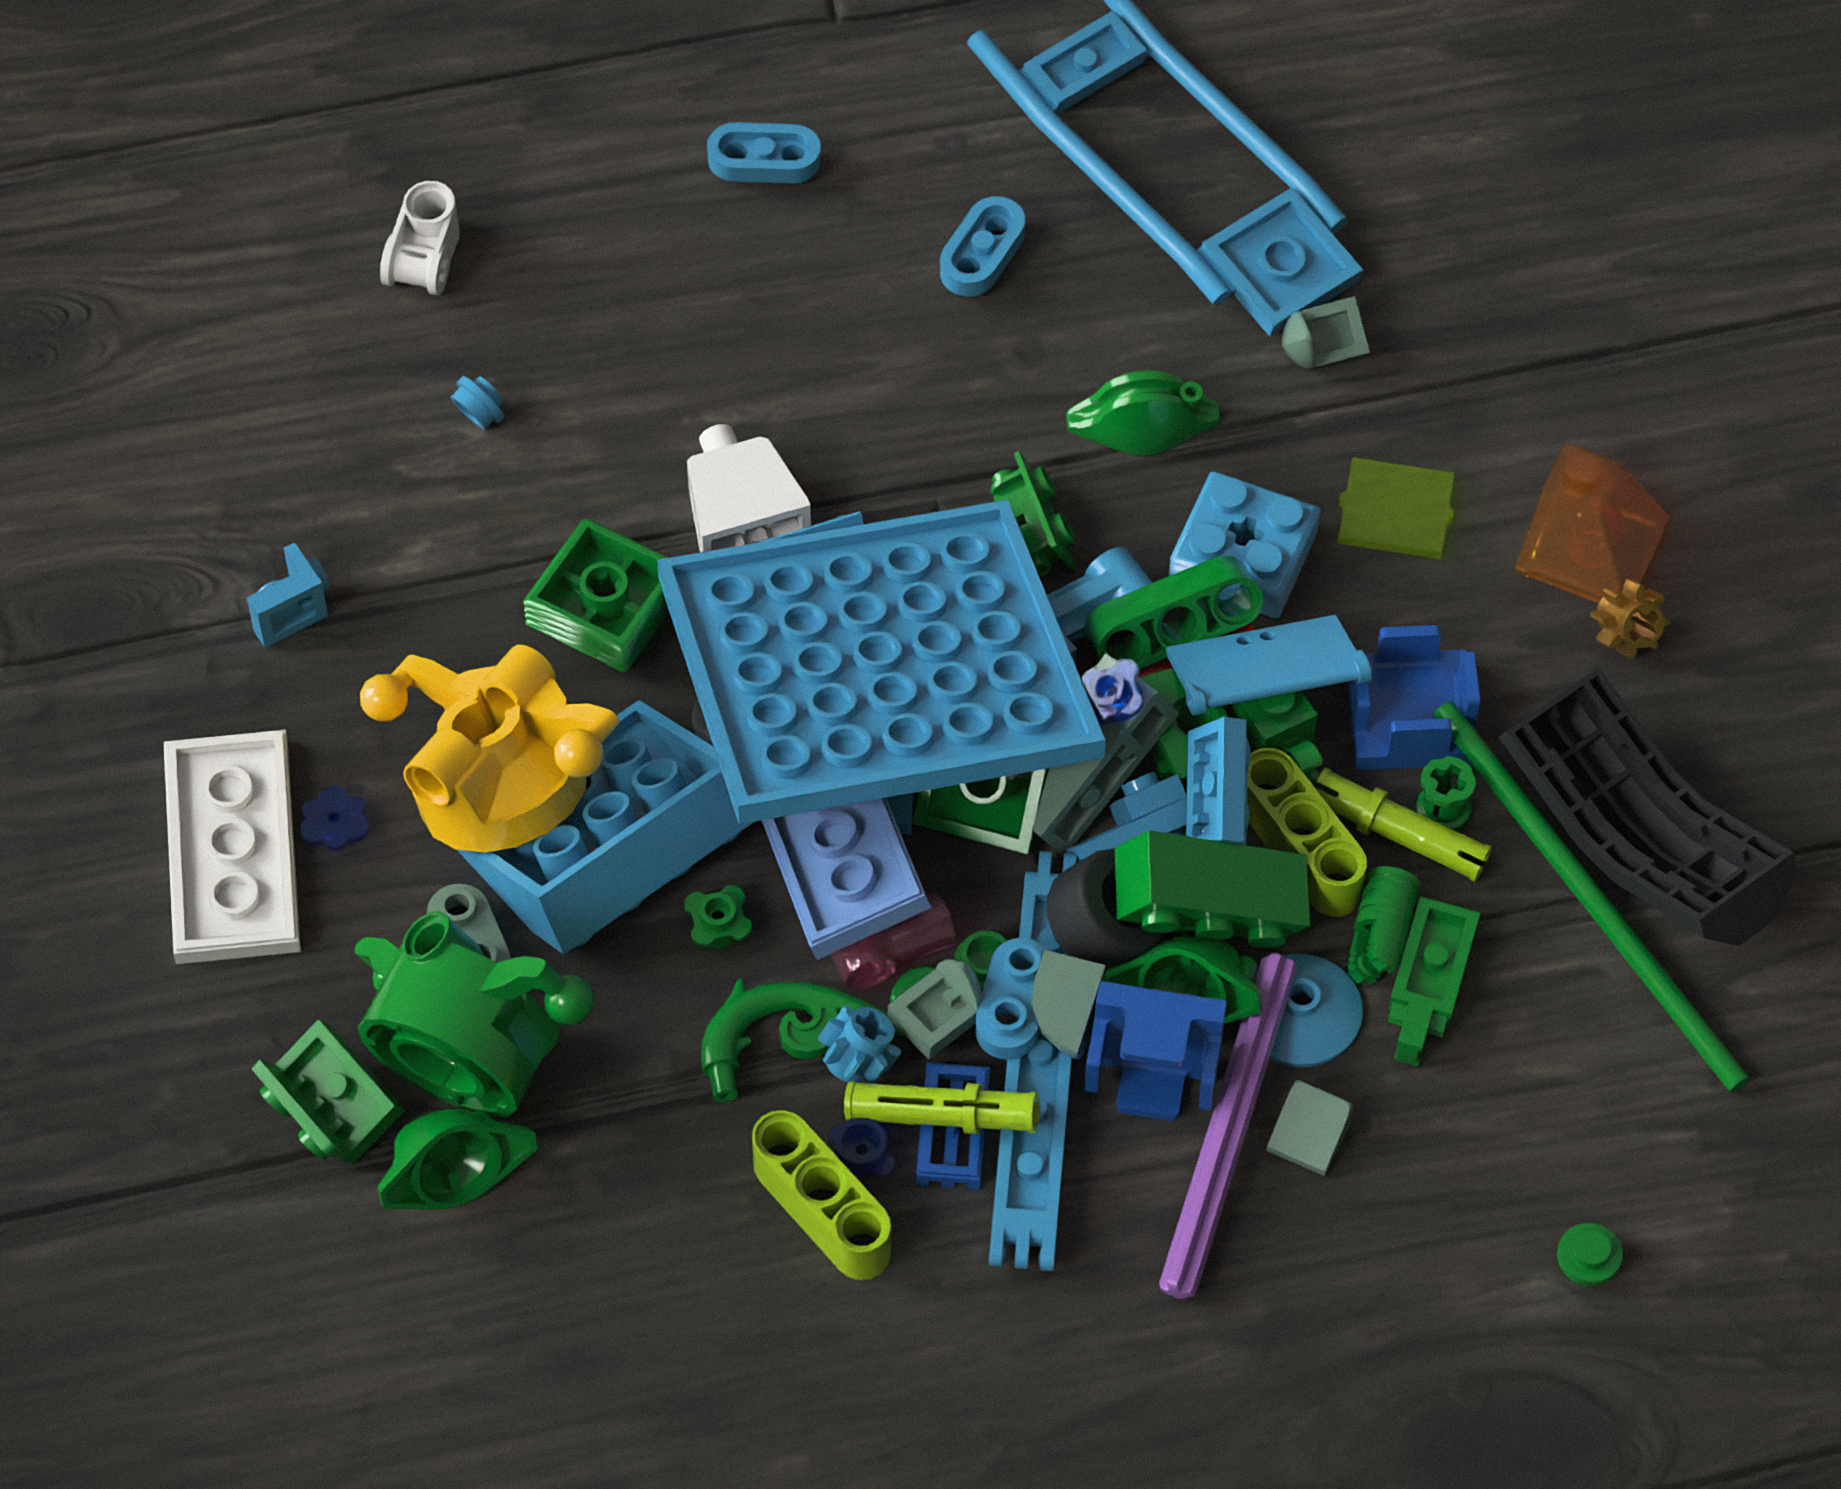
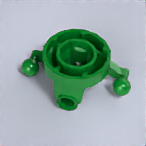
(461, 1019)

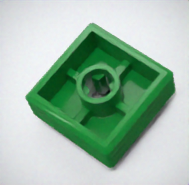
(574, 603)

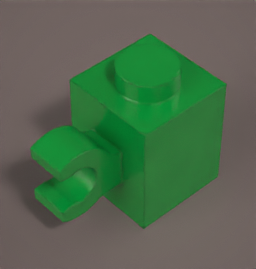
(1283, 724)

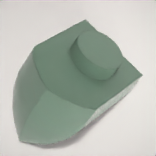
(1325, 334)
(938, 1007)

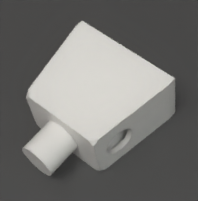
(742, 491)

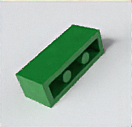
(1211, 888)

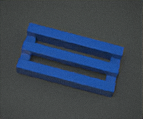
(949, 1172)

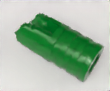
(1382, 923)

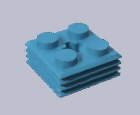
(1272, 524)

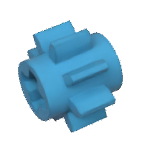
(859, 1044)

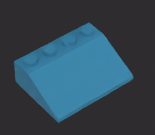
(637, 826)

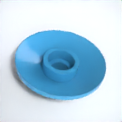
(1327, 1025)

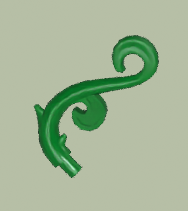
(742, 1008)

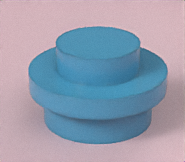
(478, 401)

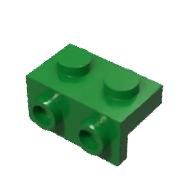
(329, 1095)

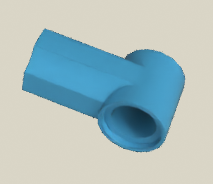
(1105, 579)

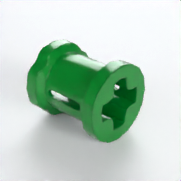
(1439, 791)

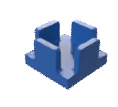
(1408, 683)
(1158, 1045)

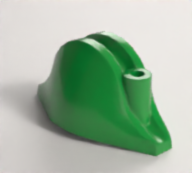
(1144, 413)
(1196, 969)
(452, 1159)

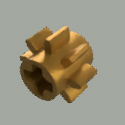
(1630, 618)

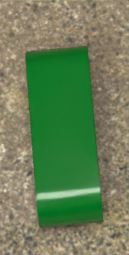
(1202, 618)

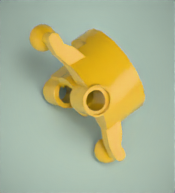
(504, 752)

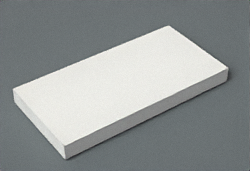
(231, 847)

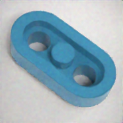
(764, 152)
(980, 251)
(1009, 993)

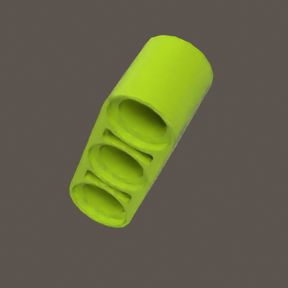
(1300, 806)
(828, 1221)

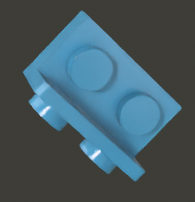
(1218, 781)

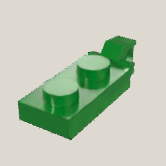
(1430, 974)

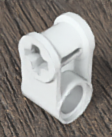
(419, 246)

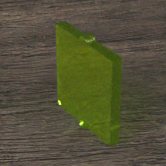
(1396, 508)

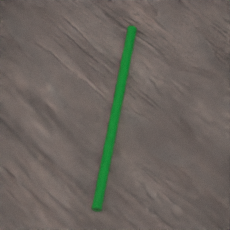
(1594, 900)

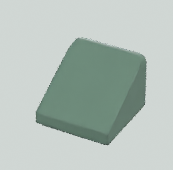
(1310, 1127)

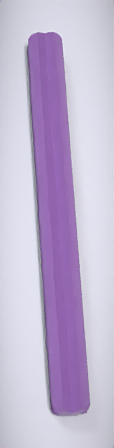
(1227, 1131)

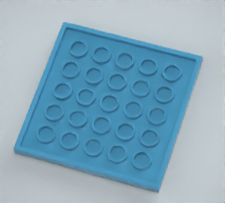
(877, 661)

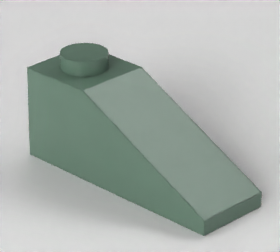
(1081, 790)

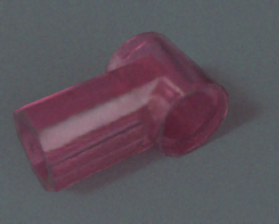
(876, 957)

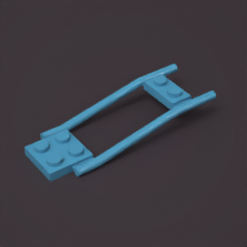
(1272, 258)

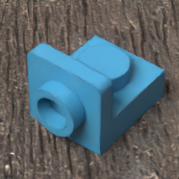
(290, 603)

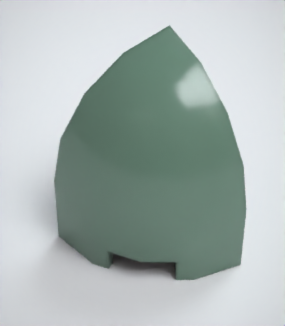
(1066, 1000)

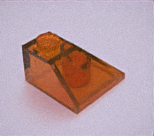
(1591, 526)

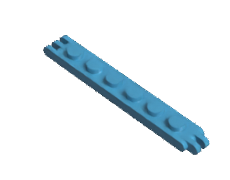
(1032, 1162)

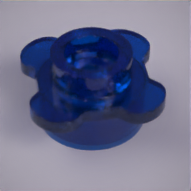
(1125, 702)
(866, 1133)

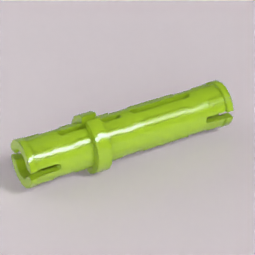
(1402, 825)
(966, 1108)

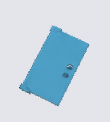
(1267, 663)

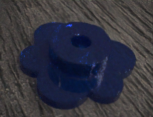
(331, 807)

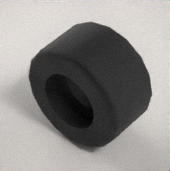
(1080, 915)

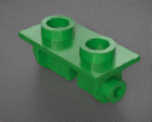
(1029, 496)

